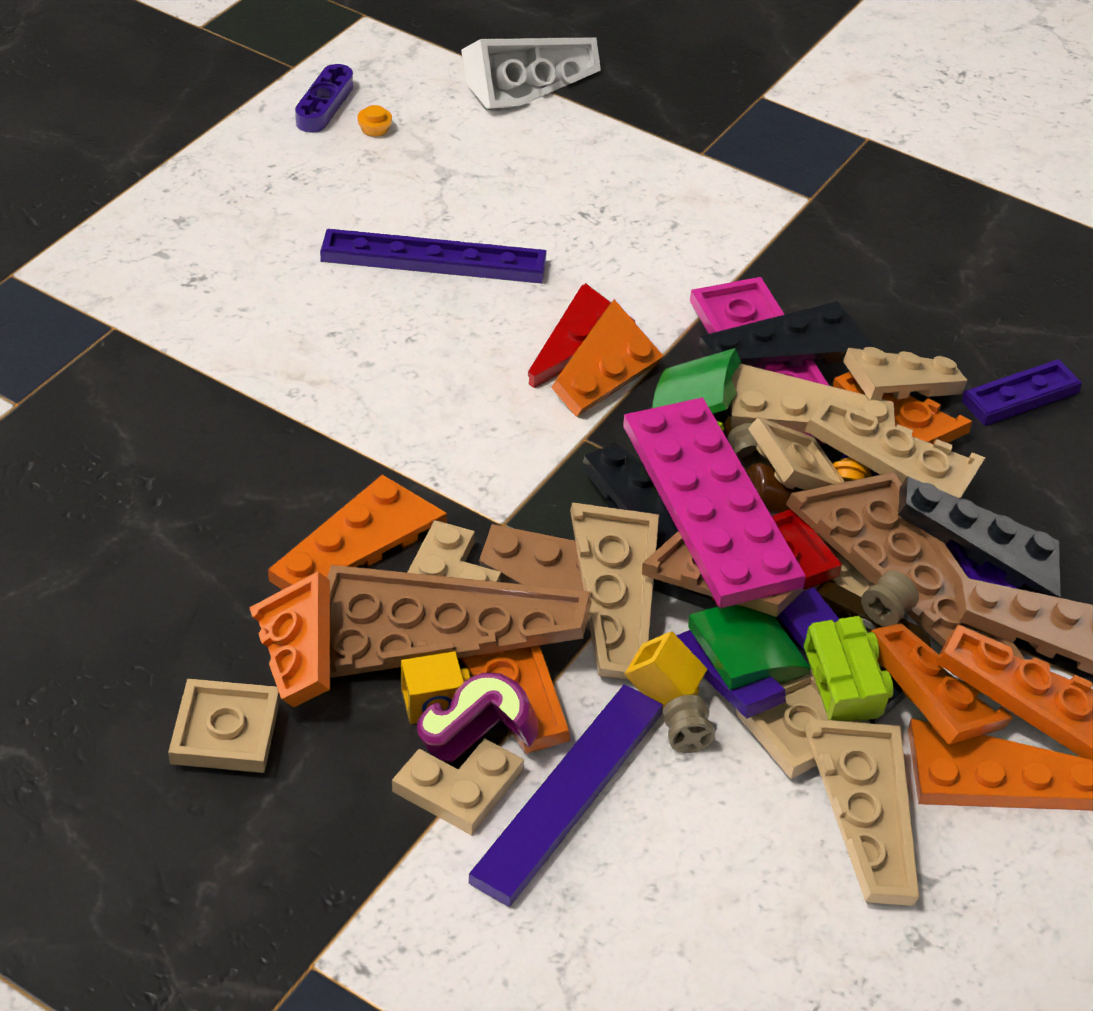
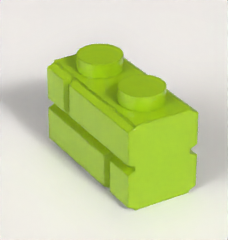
(847, 669)

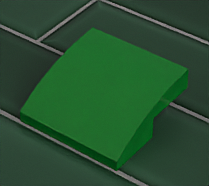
(700, 378)
(747, 645)

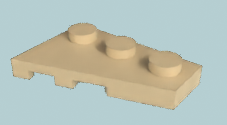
(903, 373)

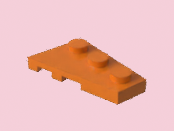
(606, 361)

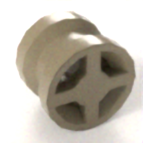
(745, 446)
(890, 598)
(688, 723)

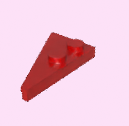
(568, 334)

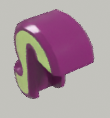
(473, 712)

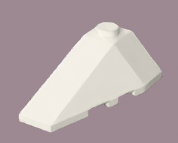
(523, 69)

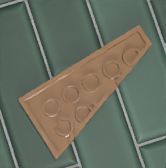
(865, 528)
(404, 615)

